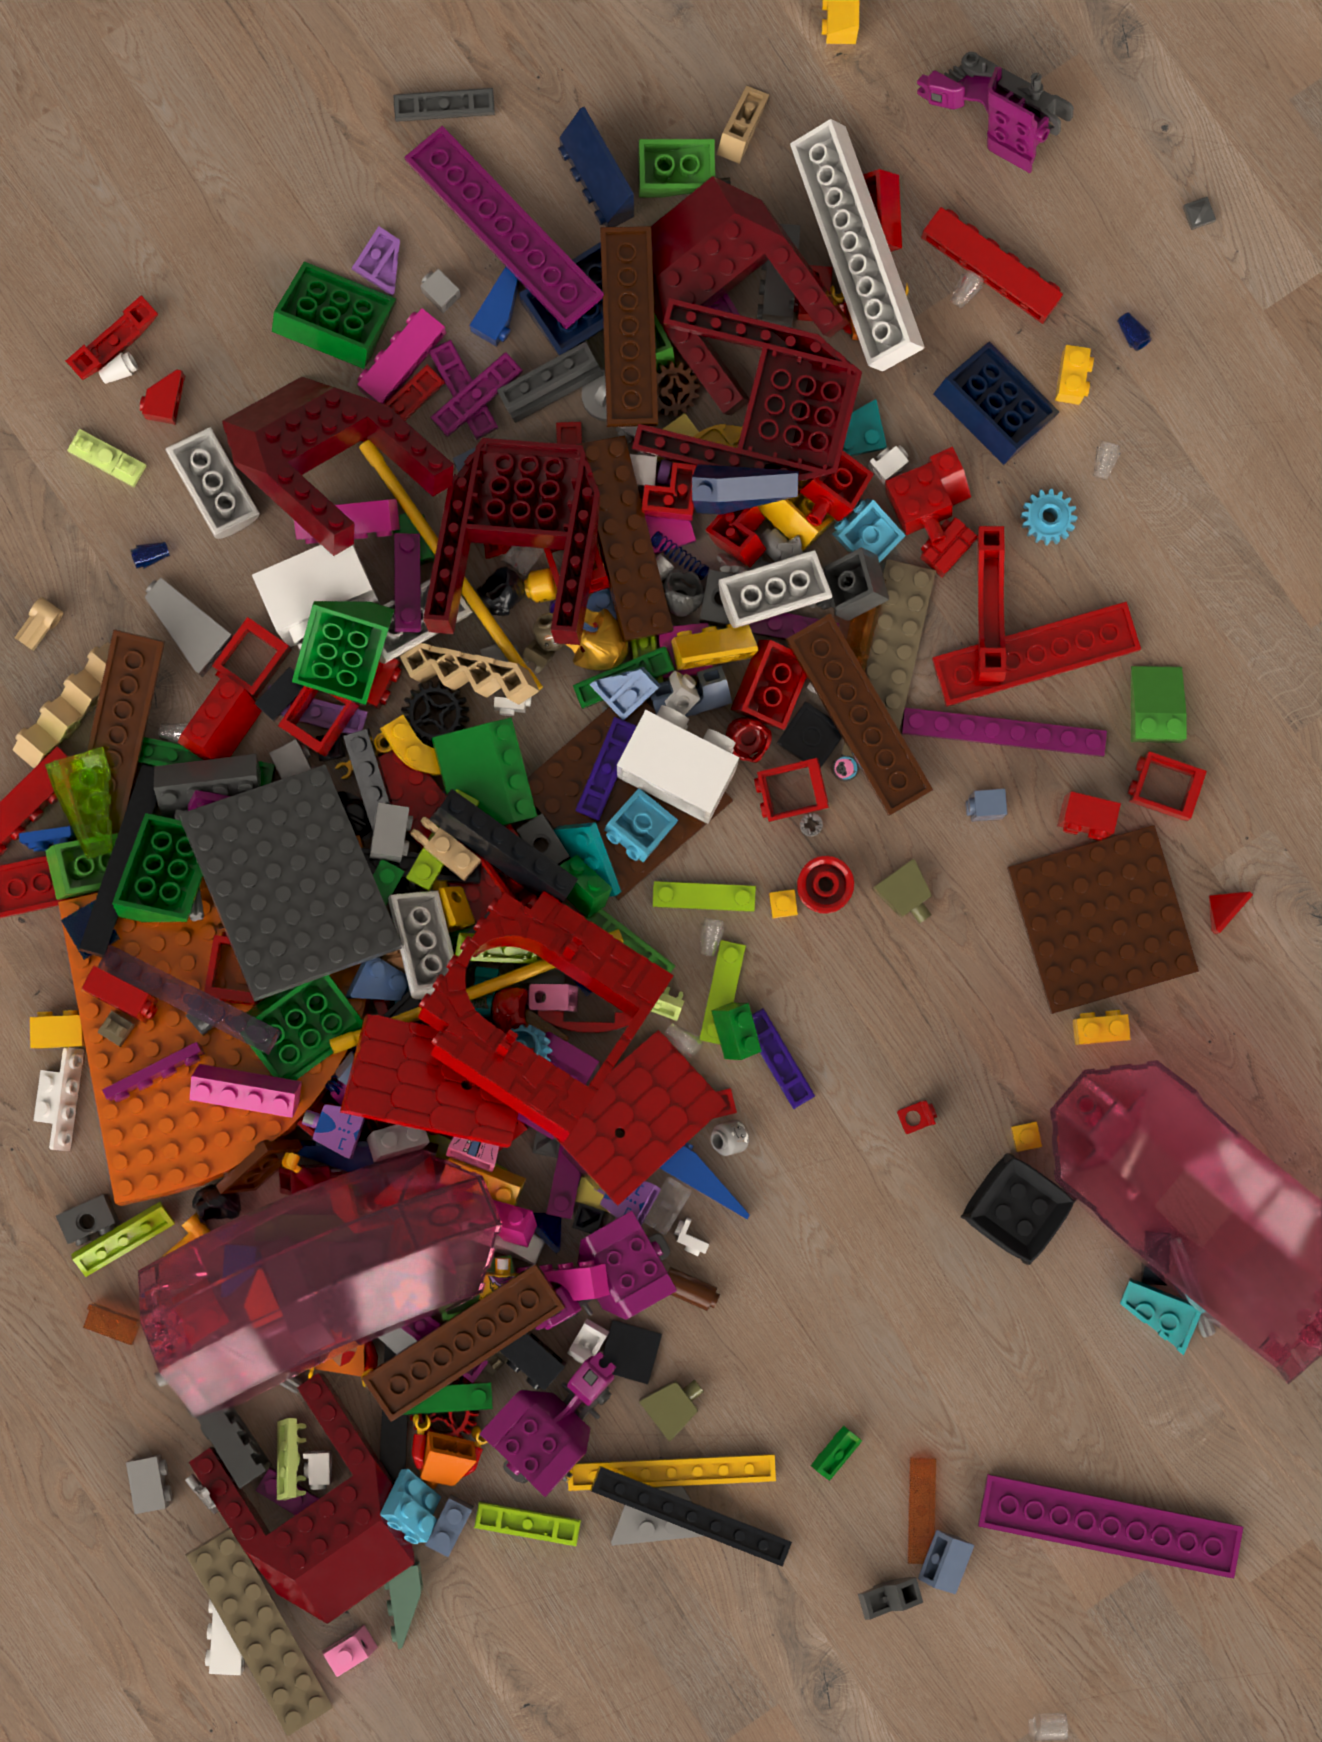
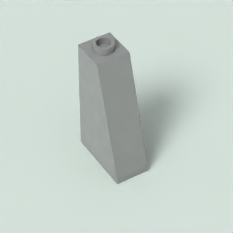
(192, 629)

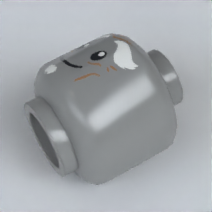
(730, 1137)

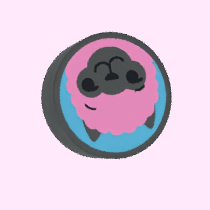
(845, 768)

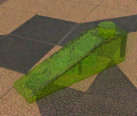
(83, 793)

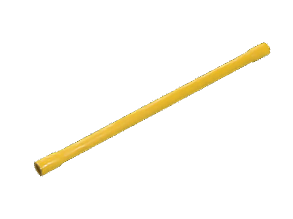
(377, 461)
(351, 1039)

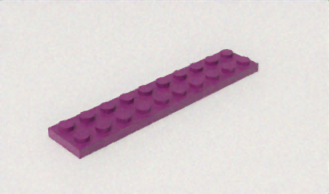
(504, 227)
(1110, 1526)

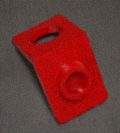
(926, 1112)

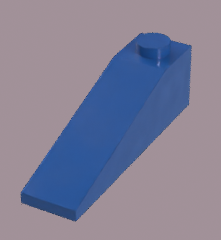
(496, 312)
(693, 1171)

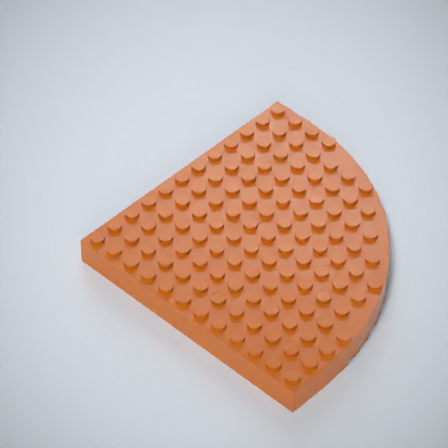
(157, 1136)

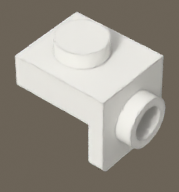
(684, 694)
(508, 707)
(693, 1244)
(587, 1341)

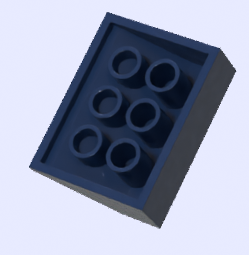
(596, 171)
(583, 328)
(995, 402)

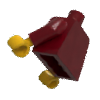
(297, 1178)

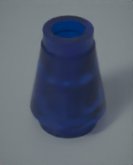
(1134, 332)
(149, 554)

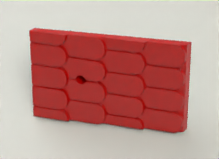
(406, 1086)
(658, 1107)

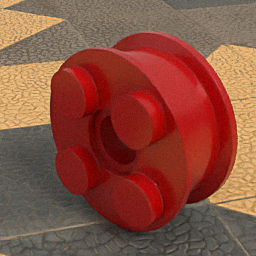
(829, 868)

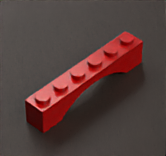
(991, 603)

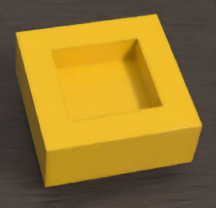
(783, 903)
(1026, 1136)

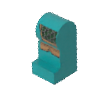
(484, 1003)

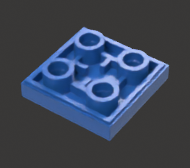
(42, 839)

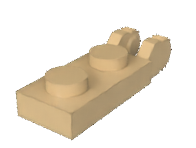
(447, 850)

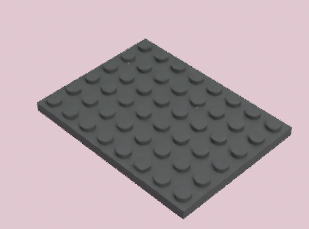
(290, 882)

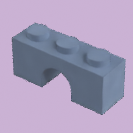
(711, 688)

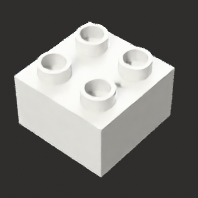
(308, 577)
(678, 764)

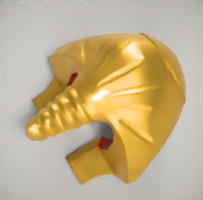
(601, 648)

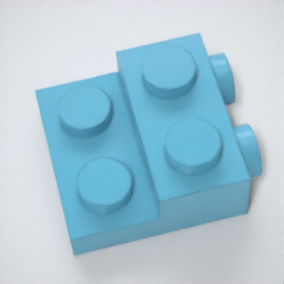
(869, 529)
(640, 825)
(411, 1507)

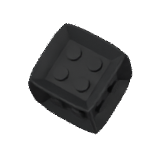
(1018, 1208)

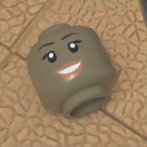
(543, 633)

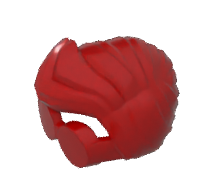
(750, 737)
(509, 1008)

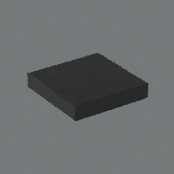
(810, 735)
(631, 1351)

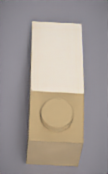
(742, 124)

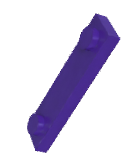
(605, 770)
(781, 1062)

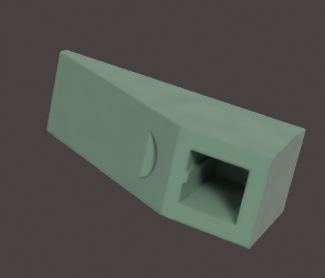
(405, 1595)

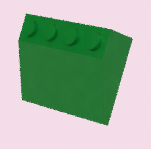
(332, 315)
(343, 647)
(488, 767)
(159, 874)
(307, 1021)

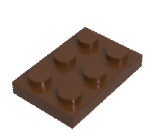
(258, 1166)

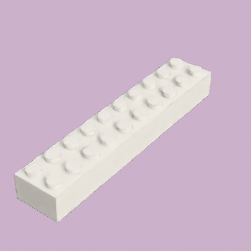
(857, 245)

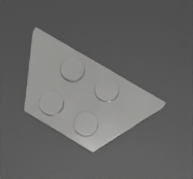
(641, 1527)

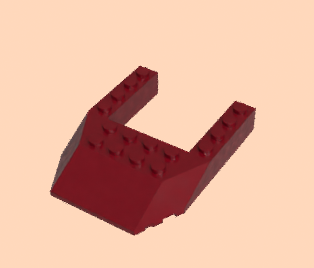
(710, 248)
(795, 406)
(307, 426)
(523, 499)
(337, 1545)

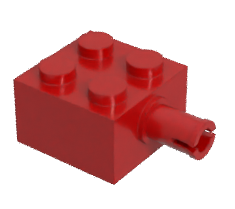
(836, 492)
(920, 501)

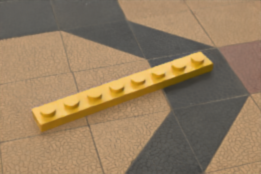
(681, 1471)

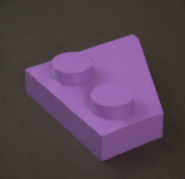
(379, 260)

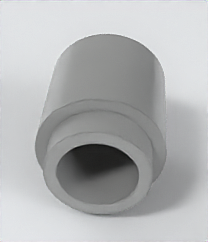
(770, 540)

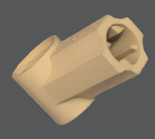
(42, 617)

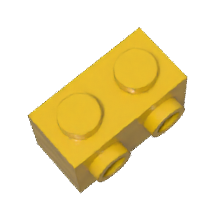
(1073, 374)
(1102, 1029)
(56, 1031)

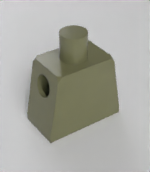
(905, 892)
(672, 1406)

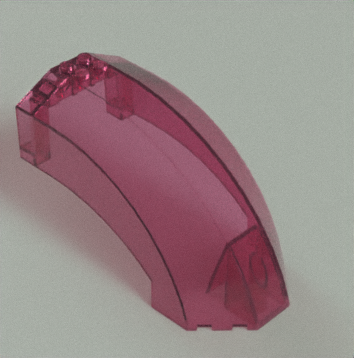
(1165, 1168)
(316, 1277)

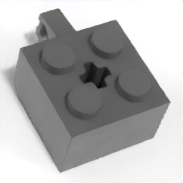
(855, 584)

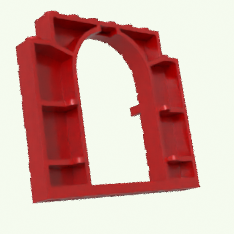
(499, 1061)

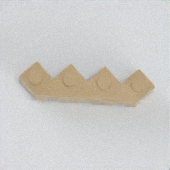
(458, 668)
(63, 715)

